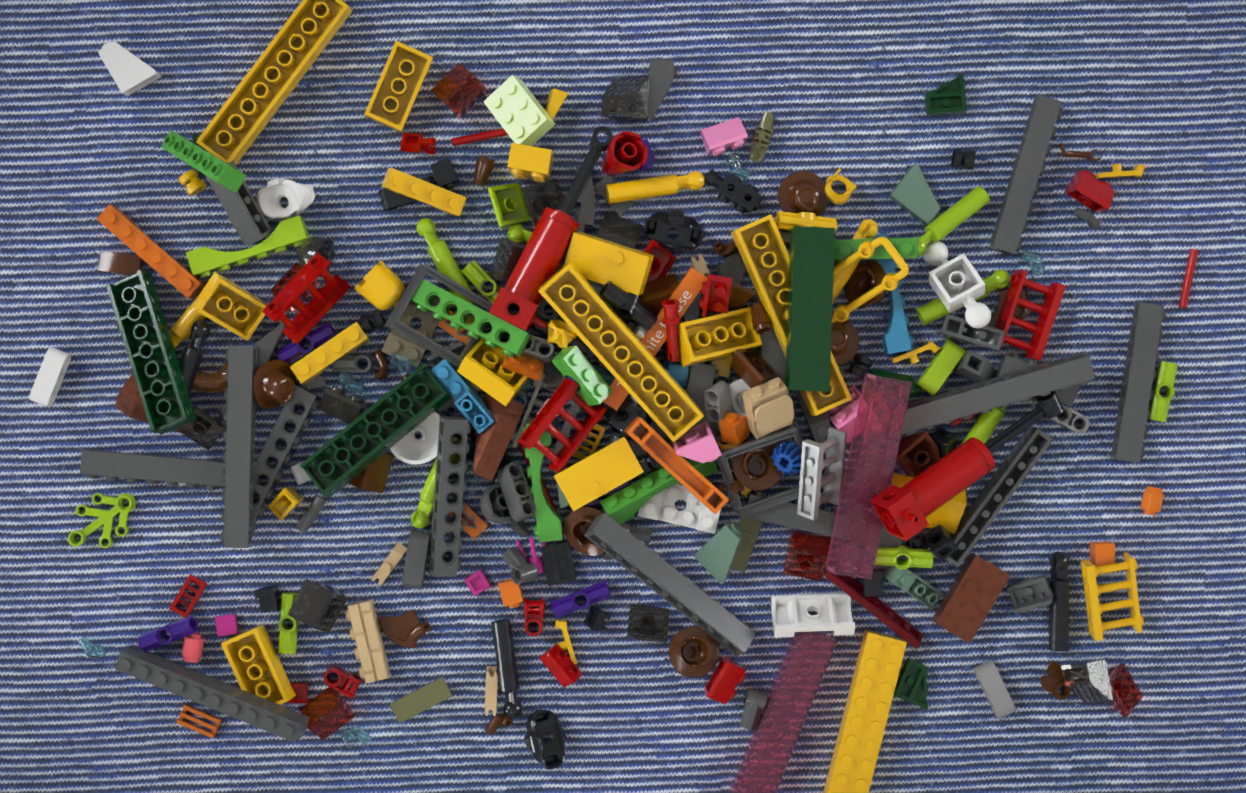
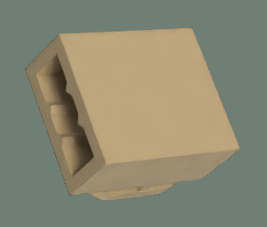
(768, 407)

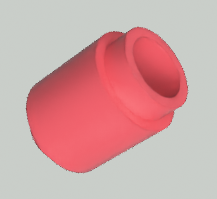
(193, 647)

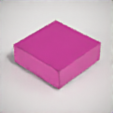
(477, 582)
(226, 624)

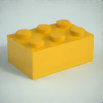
(530, 162)
(230, 306)
(485, 370)

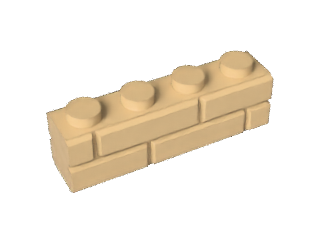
(368, 640)

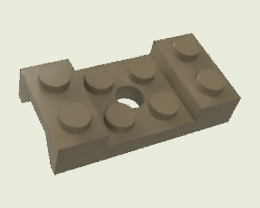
(404, 346)

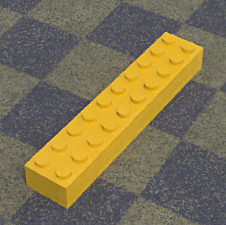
(273, 78)
(768, 268)
(621, 351)
(865, 713)

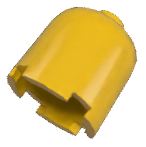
(381, 287)

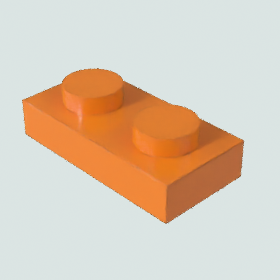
(525, 366)

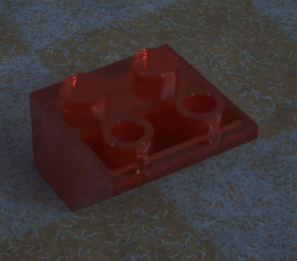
(459, 90)

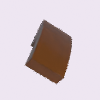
(119, 263)

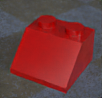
(1090, 191)
(724, 680)

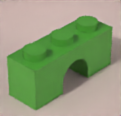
(573, 363)

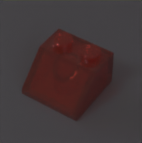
(806, 556)

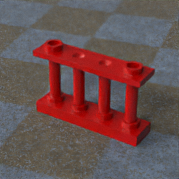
(316, 308)
(1046, 311)
(544, 419)

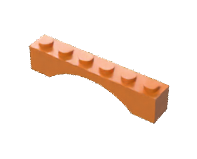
(150, 252)
(676, 465)

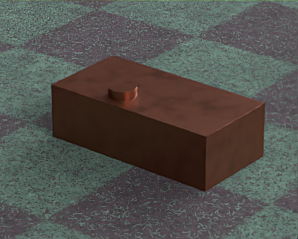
(970, 598)

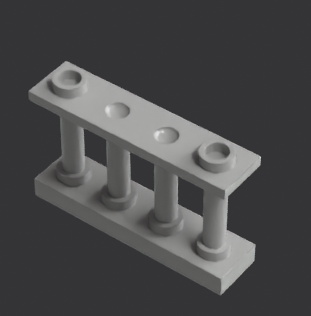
(539, 403)
(811, 473)

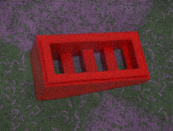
(179, 611)

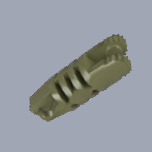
(762, 137)

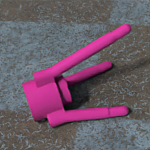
(536, 560)

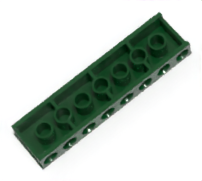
(810, 308)
(151, 352)
(377, 431)

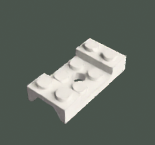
(694, 515)
(792, 615)

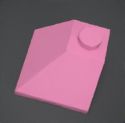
(698, 444)

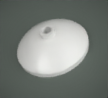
(420, 450)

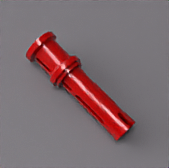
(671, 321)

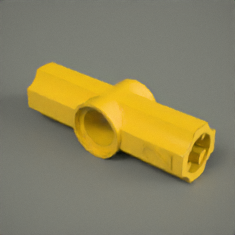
(788, 220)

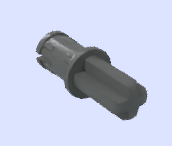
(311, 513)

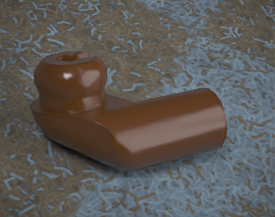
(724, 249)
(381, 361)
(498, 720)

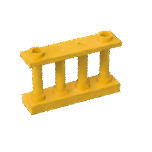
(1093, 590)

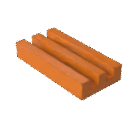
(183, 714)

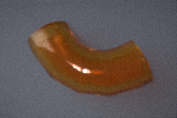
(211, 382)

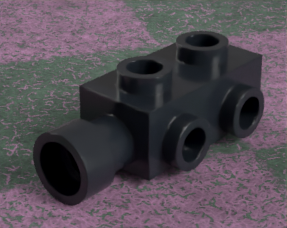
(735, 196)

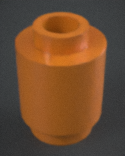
(1152, 500)

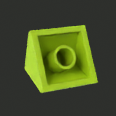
(509, 204)

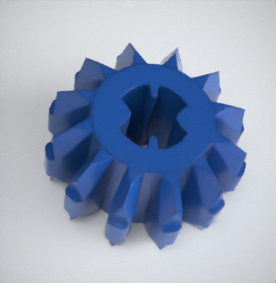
(787, 458)

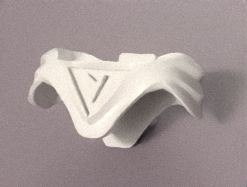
(298, 196)

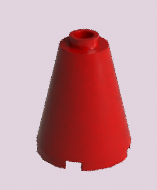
(624, 154)

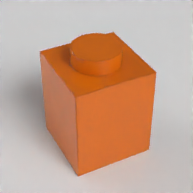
(734, 428)
(1102, 553)
(510, 593)

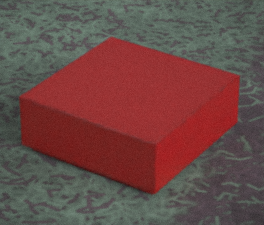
(301, 692)

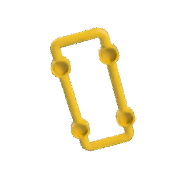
(889, 282)

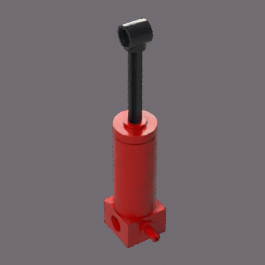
(545, 249)
(906, 507)

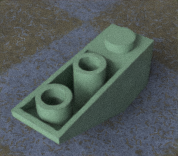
(913, 585)

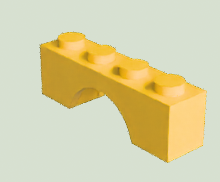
(423, 191)
(329, 352)

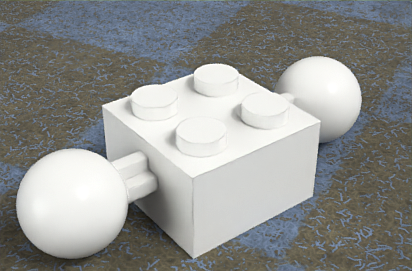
(957, 284)

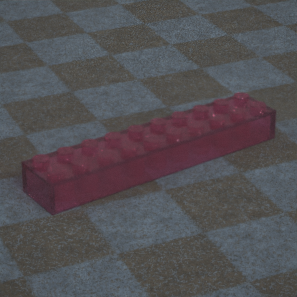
(867, 474)
(784, 713)

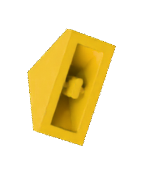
(285, 502)

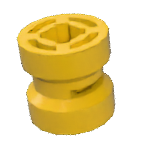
(192, 182)

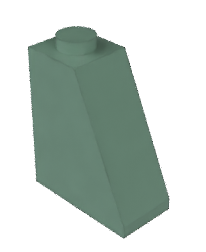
(916, 196)
(721, 551)

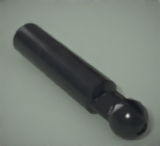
(192, 353)
(1060, 605)
(506, 666)

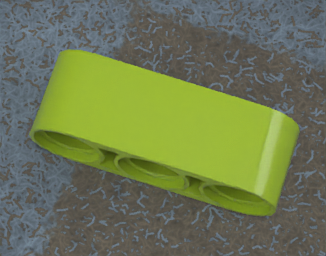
(941, 367)

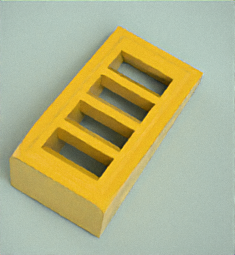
(554, 102)
(601, 429)

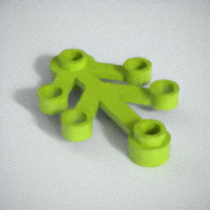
(105, 517)

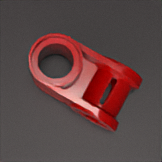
(534, 614)
(344, 681)

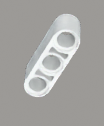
(50, 377)

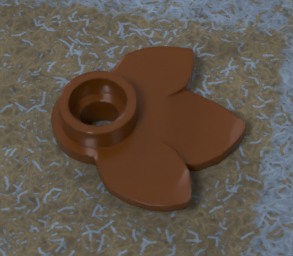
(1054, 680)

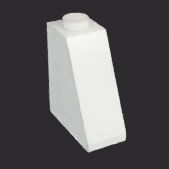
(127, 69)

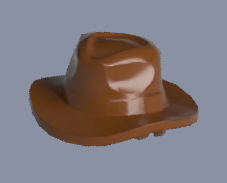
(802, 193)
(863, 279)
(844, 342)
(273, 384)
(756, 468)
(576, 527)
(693, 652)

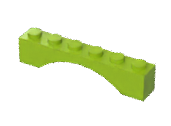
(287, 233)

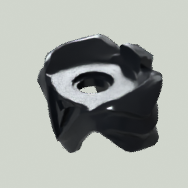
(689, 231)
(633, 409)
(548, 754)

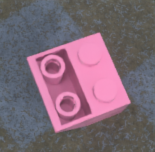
(723, 136)
(845, 415)

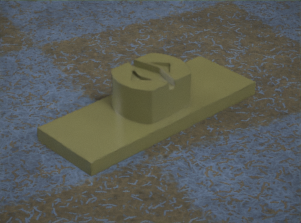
(751, 530)
(421, 699)

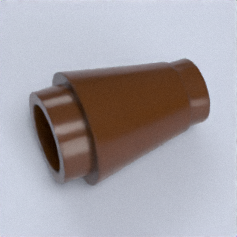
(483, 170)
(760, 319)

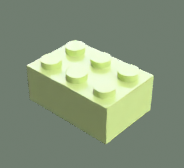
(519, 112)

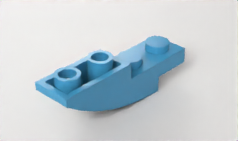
(464, 394)

